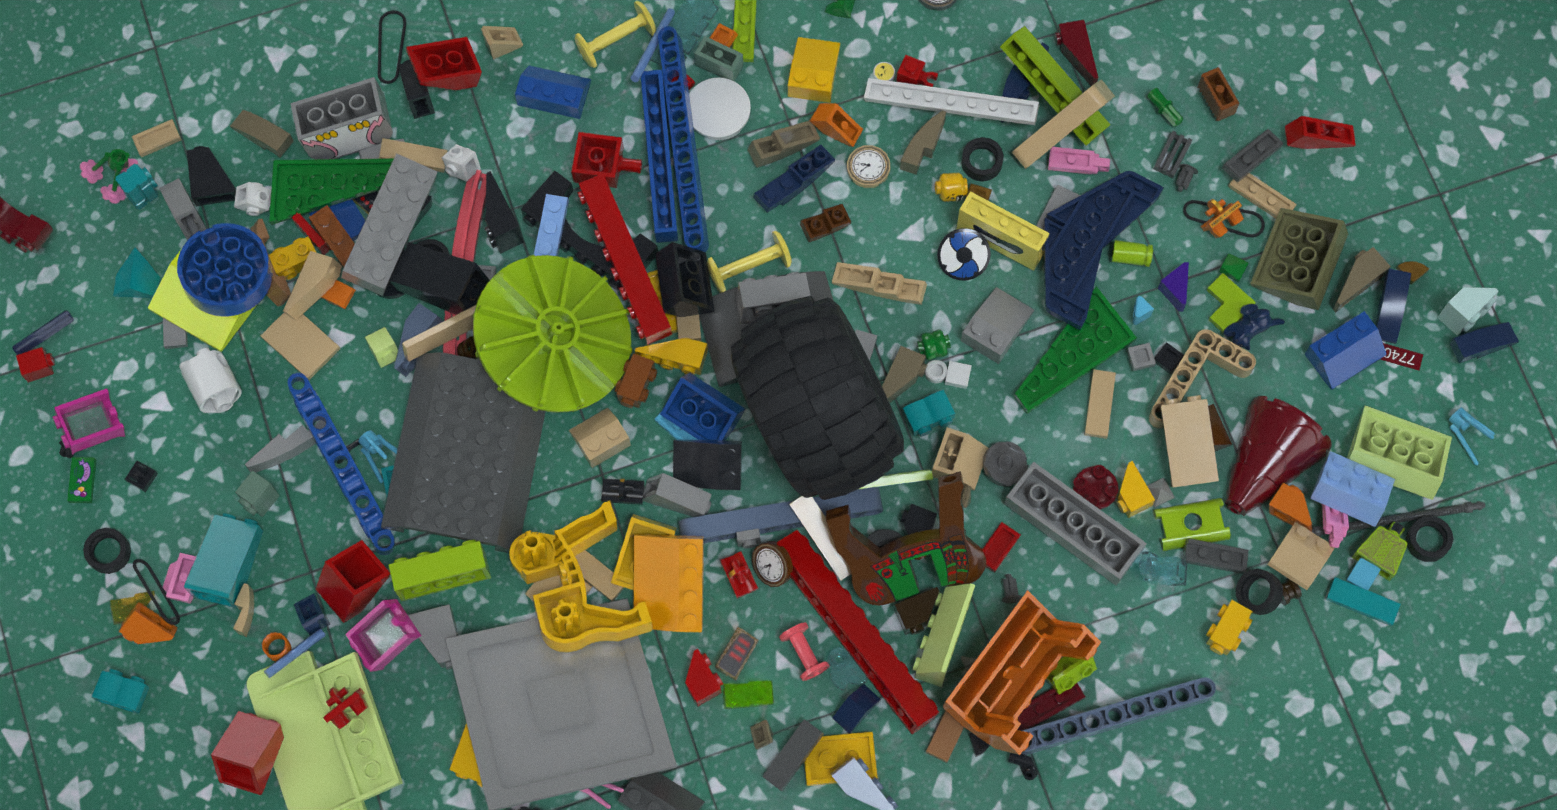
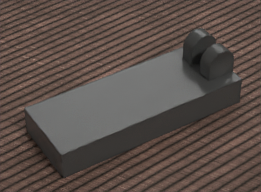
(1215, 556)

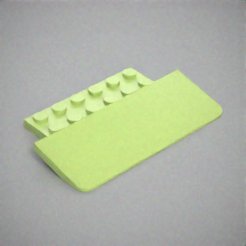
(317, 761)

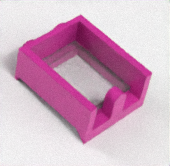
(88, 421)
(382, 634)

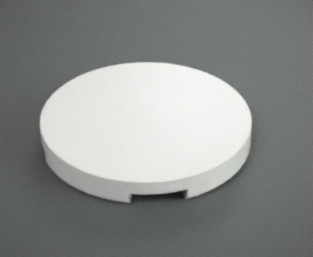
(719, 108)

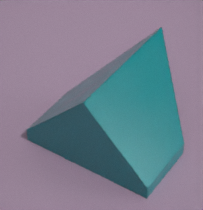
(136, 278)

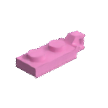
(1077, 161)
(1335, 524)

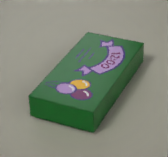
(81, 480)

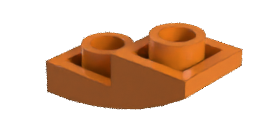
(339, 294)

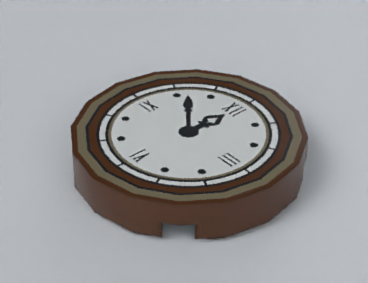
(772, 564)

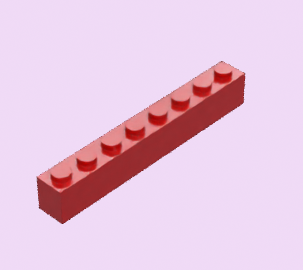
(625, 259)

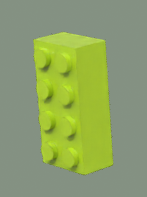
(439, 570)

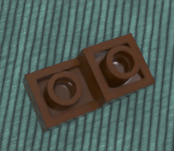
(826, 223)

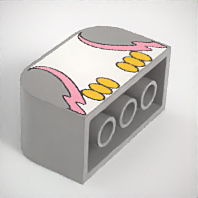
(342, 120)

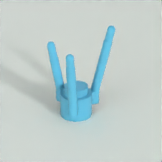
(1463, 420)
(372, 444)

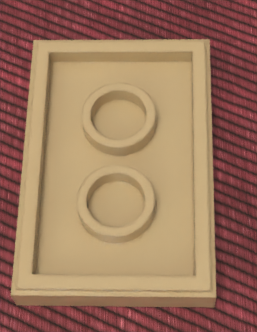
(300, 343)

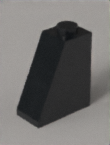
(417, 94)
(207, 178)

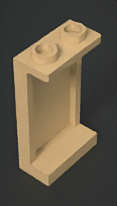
(1189, 441)

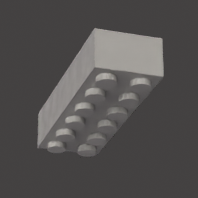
(389, 224)
(1075, 523)

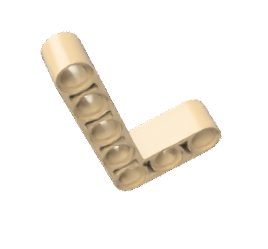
(1063, 123)
(1191, 370)

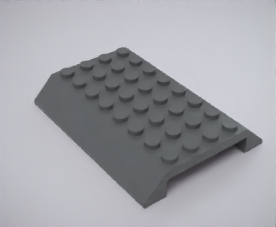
(462, 455)

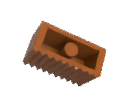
(1218, 94)

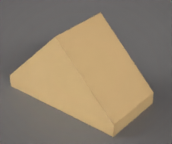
(501, 40)

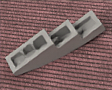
(281, 450)

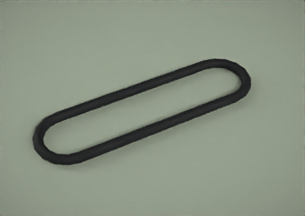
(151, 595)

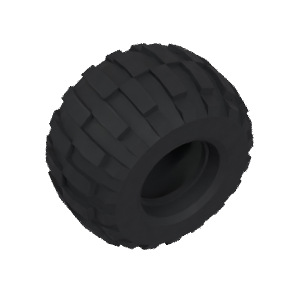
(816, 398)

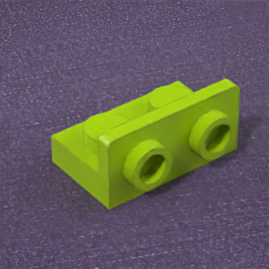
(1070, 672)

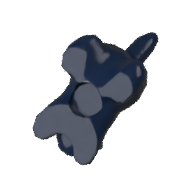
(1252, 323)

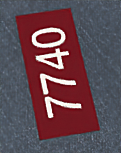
(1402, 357)

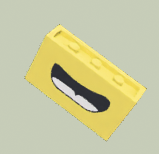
(1003, 230)

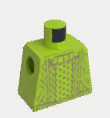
(1384, 549)

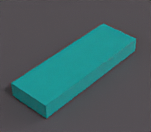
(1363, 601)

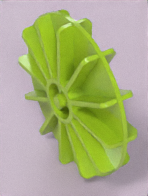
(551, 333)

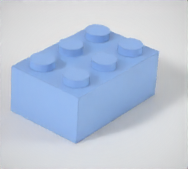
(1352, 489)

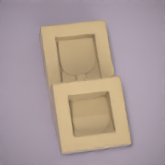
(245, 603)

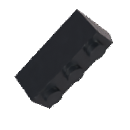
(684, 281)

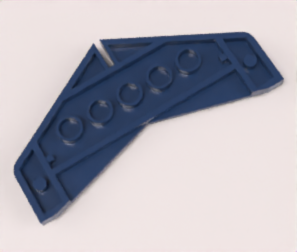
(1083, 231)

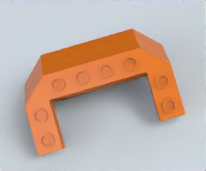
(1013, 671)

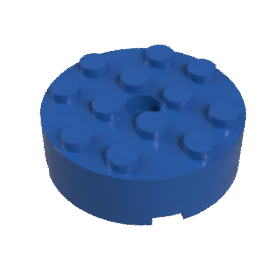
(225, 269)

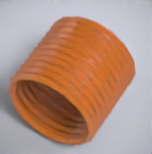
(269, 639)

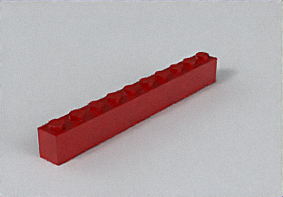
(858, 635)

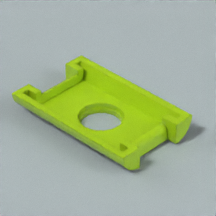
(1176, 531)

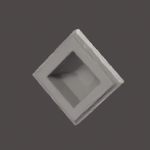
(1160, 492)

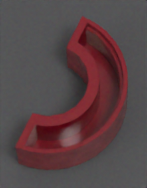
(25, 231)

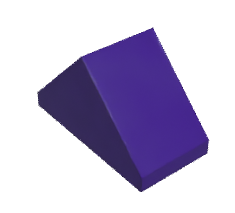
(1175, 286)

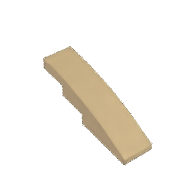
(880, 284)

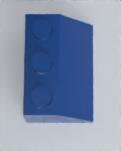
(552, 91)
(1346, 350)
(702, 409)

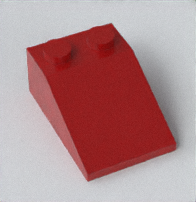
(445, 64)

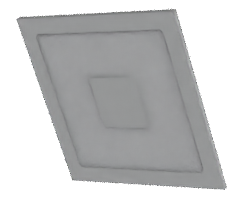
(556, 718)

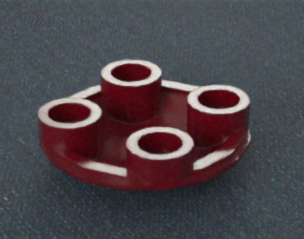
(1096, 486)

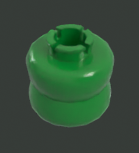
(934, 344)

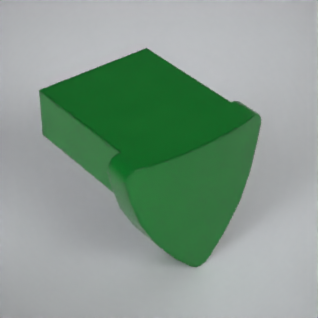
(841, 8)

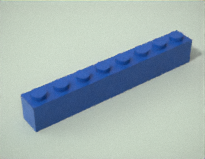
(659, 156)

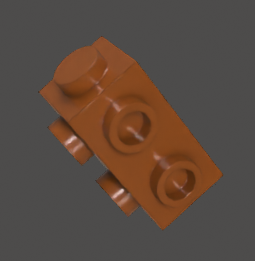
(633, 387)

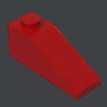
(1318, 134)

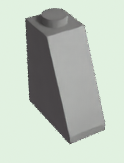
(182, 208)
(676, 495)
(435, 627)

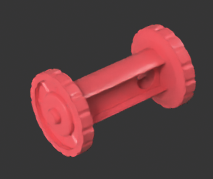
(806, 655)

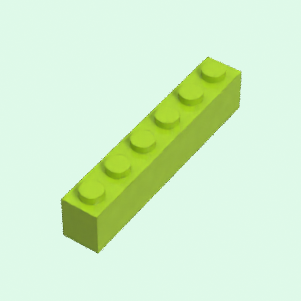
(1050, 80)

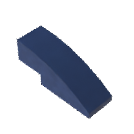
(1392, 304)
(1483, 342)

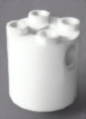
(211, 381)

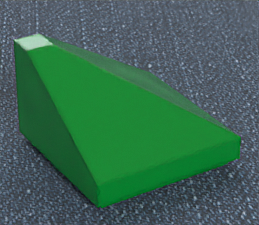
(1233, 267)

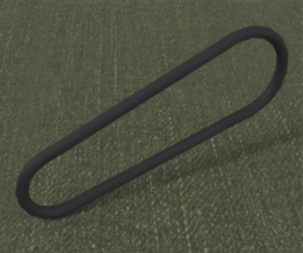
(380, 43)
(1230, 230)

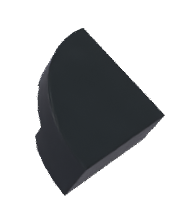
(978, 745)

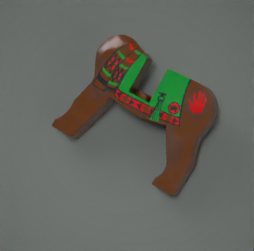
(887, 572)

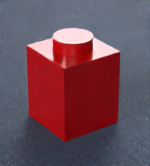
(35, 364)

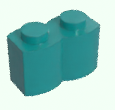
(929, 413)
(120, 691)

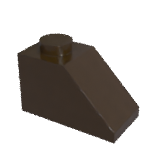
(916, 611)

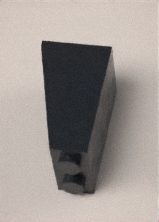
(439, 278)

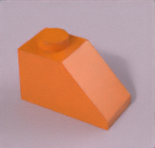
(836, 123)
(1290, 506)
(146, 626)

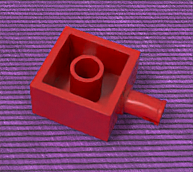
(601, 155)

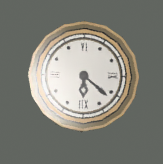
(868, 166)

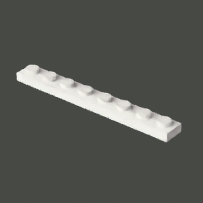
(951, 101)

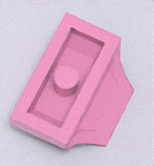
(176, 578)

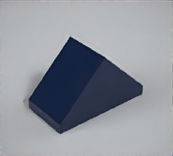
(311, 614)
(856, 708)

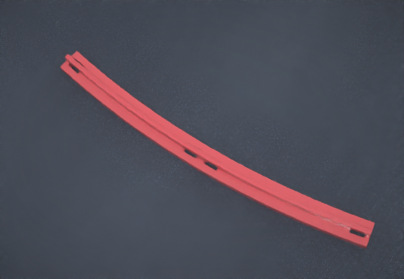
(467, 235)

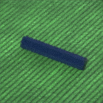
(43, 333)

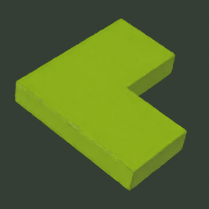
(1232, 301)

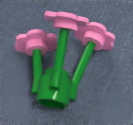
(117, 161)

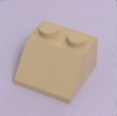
(600, 437)
(1301, 555)

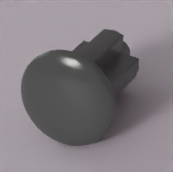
(1185, 176)
(1010, 590)

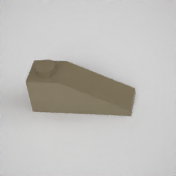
(1364, 273)
(904, 372)

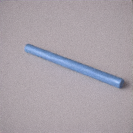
(651, 46)

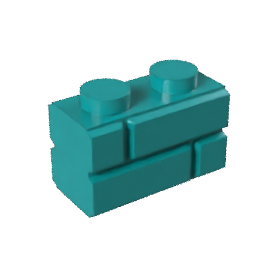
(138, 185)

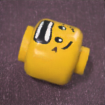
(951, 187)

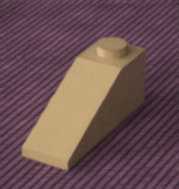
(313, 282)

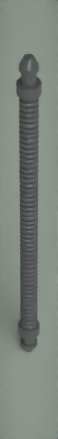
(1467, 507)

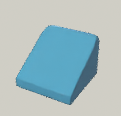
(1363, 574)

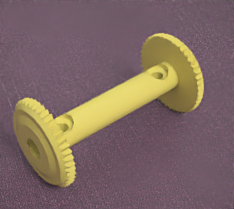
(642, 19)
(778, 250)

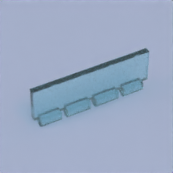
(689, 23)

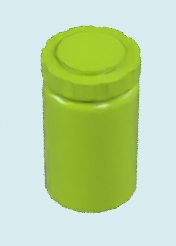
(1132, 253)

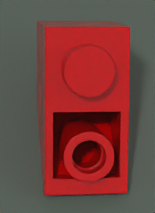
(700, 680)

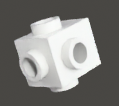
(461, 162)
(252, 198)

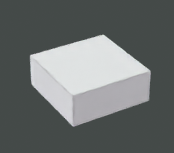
(958, 374)

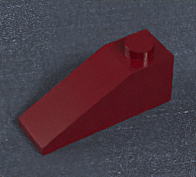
(1077, 49)

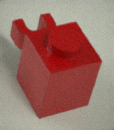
(913, 72)

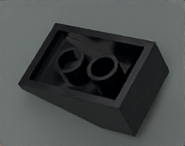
(502, 226)
(708, 463)

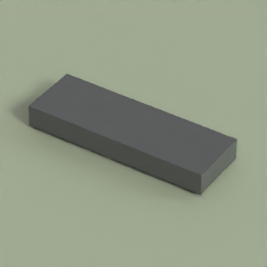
(1252, 155)
(793, 755)

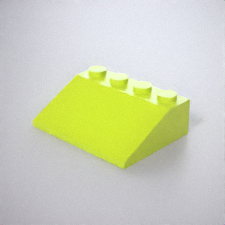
(173, 305)

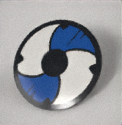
(963, 254)

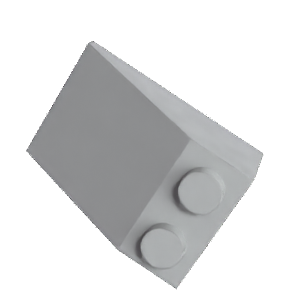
(996, 325)

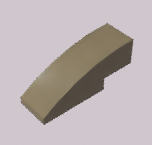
(262, 132)
(782, 143)
(923, 143)

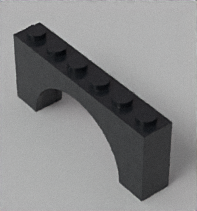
(582, 250)

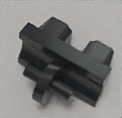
(623, 491)

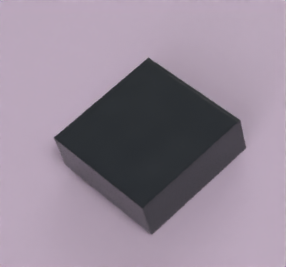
(1168, 358)

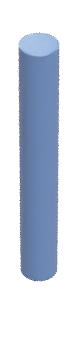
(294, 653)

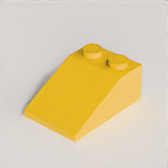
(813, 69)
(638, 525)

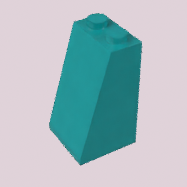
(224, 560)

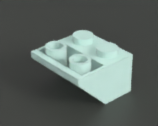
(1467, 308)

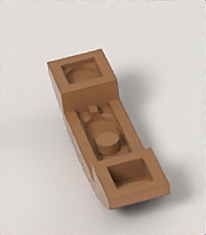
(279, 290)

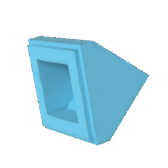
(1142, 310)

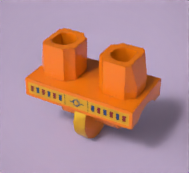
(1230, 212)

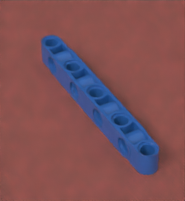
(334, 449)

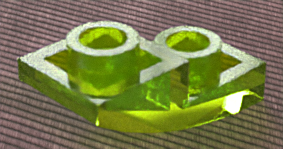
(748, 694)

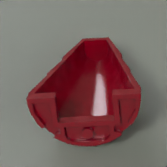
(1273, 450)

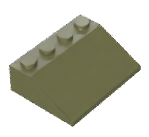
(1300, 257)

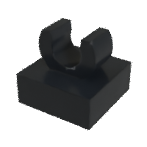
(141, 476)

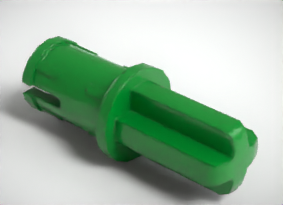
(1165, 107)

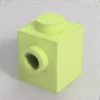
(382, 347)

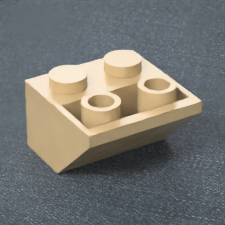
(960, 453)

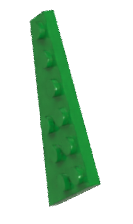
(313, 184)
(1076, 353)

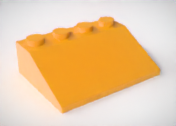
(670, 580)

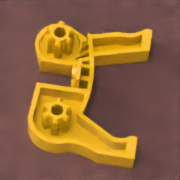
(563, 613)

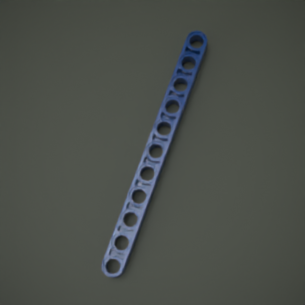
(679, 130)

